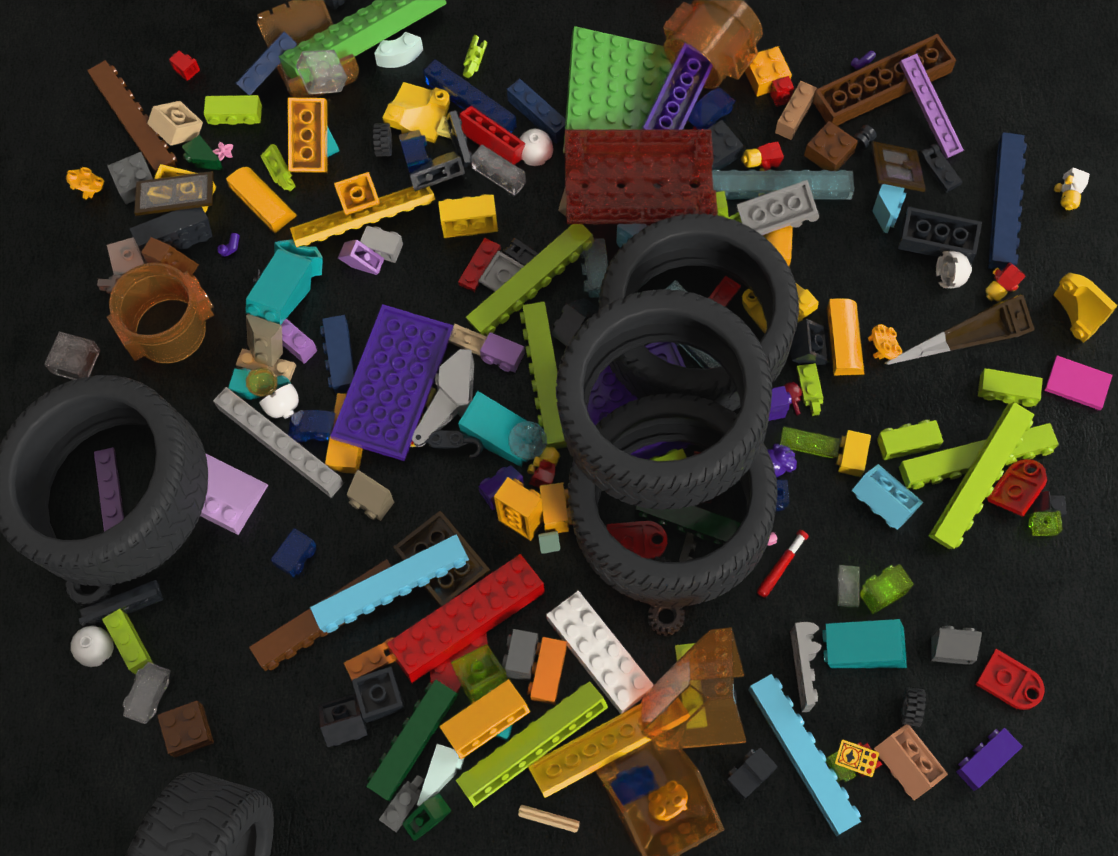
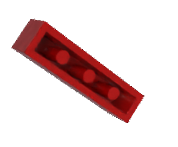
(491, 135)

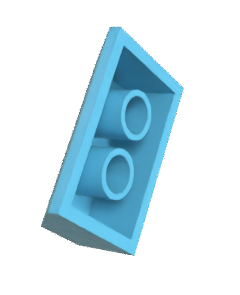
(887, 496)

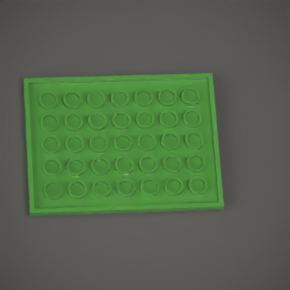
(612, 81)

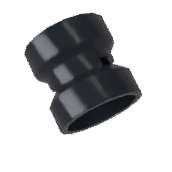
(865, 135)

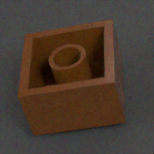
(830, 147)
(185, 729)

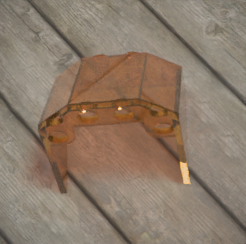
(696, 697)
(679, 833)

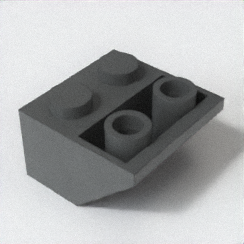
(955, 645)

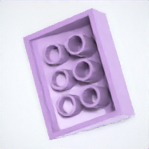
(230, 495)

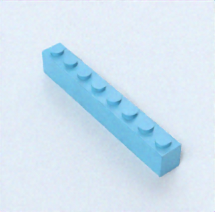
(389, 584)
(804, 755)

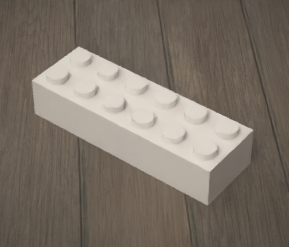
(599, 652)

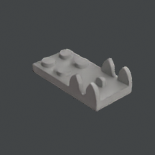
(779, 209)
(805, 651)

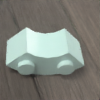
(398, 51)

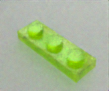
(810, 442)

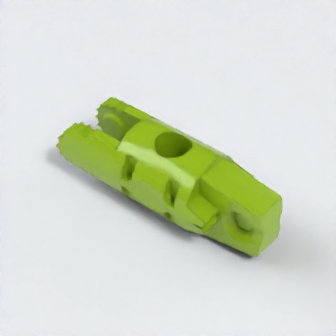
(474, 57)

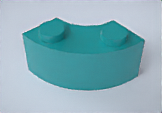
(307, 252)

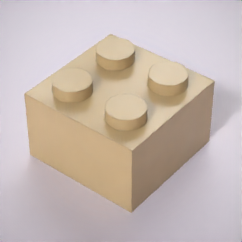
(174, 122)

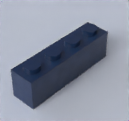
(265, 63)
(537, 110)
(339, 353)

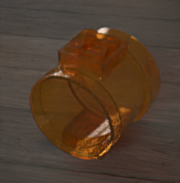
(718, 29)
(142, 289)

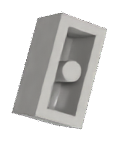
(382, 242)

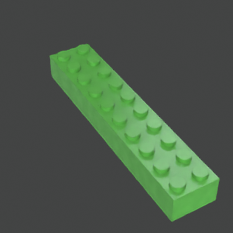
(362, 29)

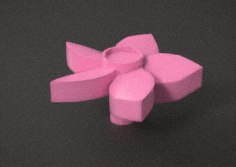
(224, 151)

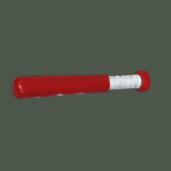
(776, 572)

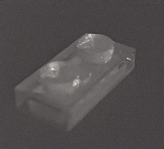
(848, 586)

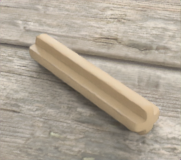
(548, 818)

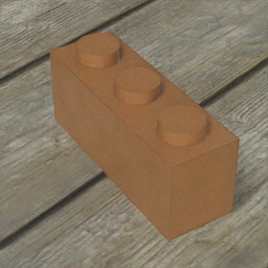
(795, 110)

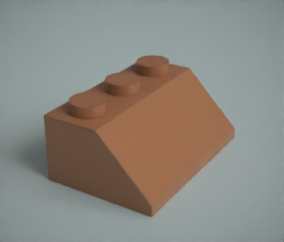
(910, 762)

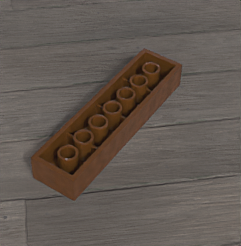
(880, 81)

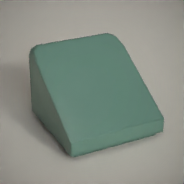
(549, 542)

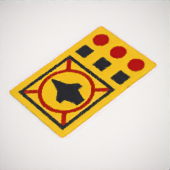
(857, 758)

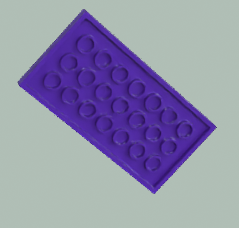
(392, 382)

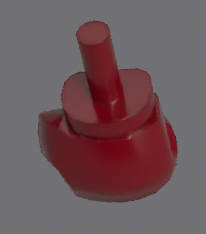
(795, 392)

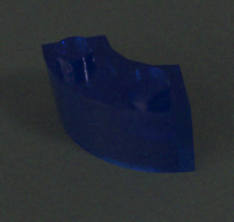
(710, 109)
(414, 150)
(311, 425)

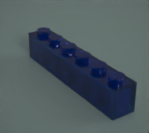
(466, 95)

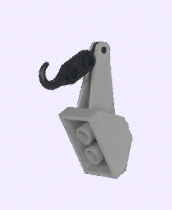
(453, 398)

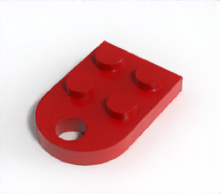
(1019, 488)
(638, 537)
(1010, 681)

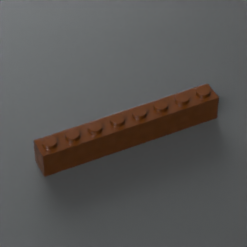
(131, 117)
(299, 631)

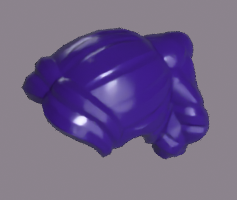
(782, 459)

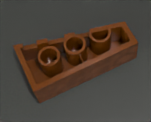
(160, 252)

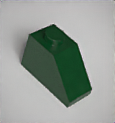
(201, 154)
(426, 816)

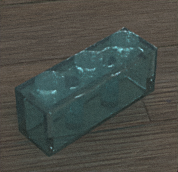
(594, 267)

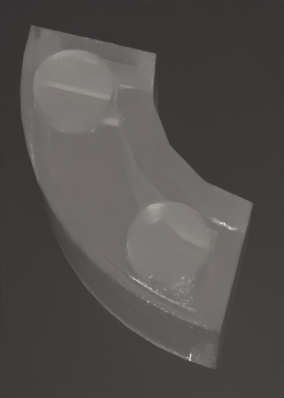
(146, 693)

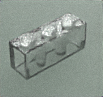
(498, 169)

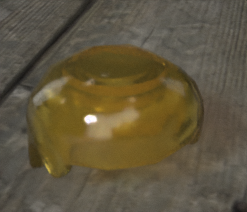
(261, 382)

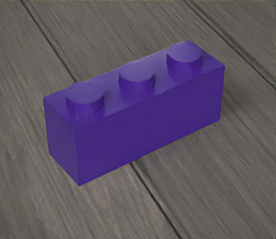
(988, 758)

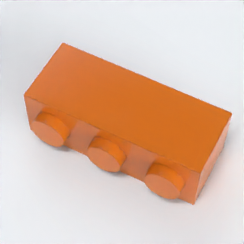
(547, 670)

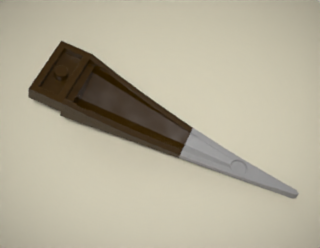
(996, 323)

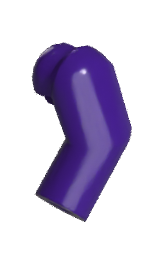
(859, 64)
(231, 247)

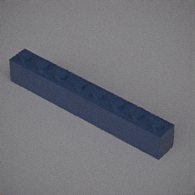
(1006, 201)

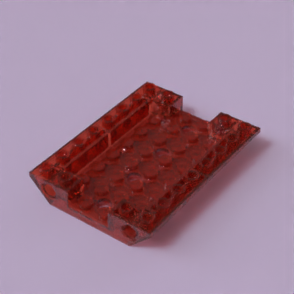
(638, 162)

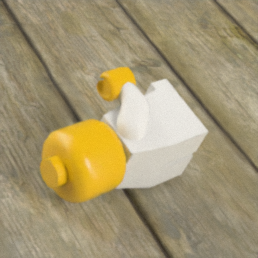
(1072, 188)

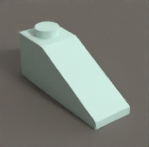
(441, 771)

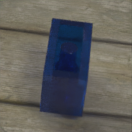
(294, 553)

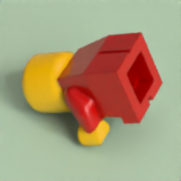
(763, 156)
(1005, 281)
(546, 467)

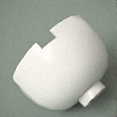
(537, 147)
(953, 268)
(281, 402)
(91, 646)

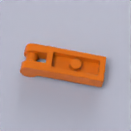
(369, 661)

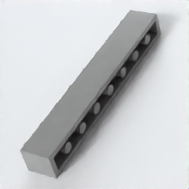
(278, 442)

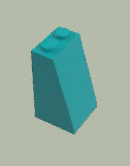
(280, 287)
(491, 425)
(865, 644)

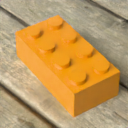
(307, 135)
(519, 508)

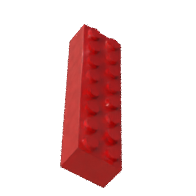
(466, 618)

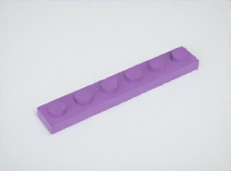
(931, 106)
(109, 487)

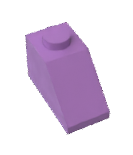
(361, 257)

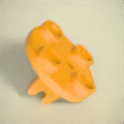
(84, 181)
(885, 342)
(668, 801)

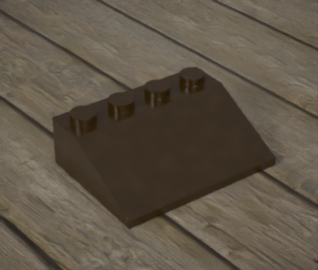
(456, 580)

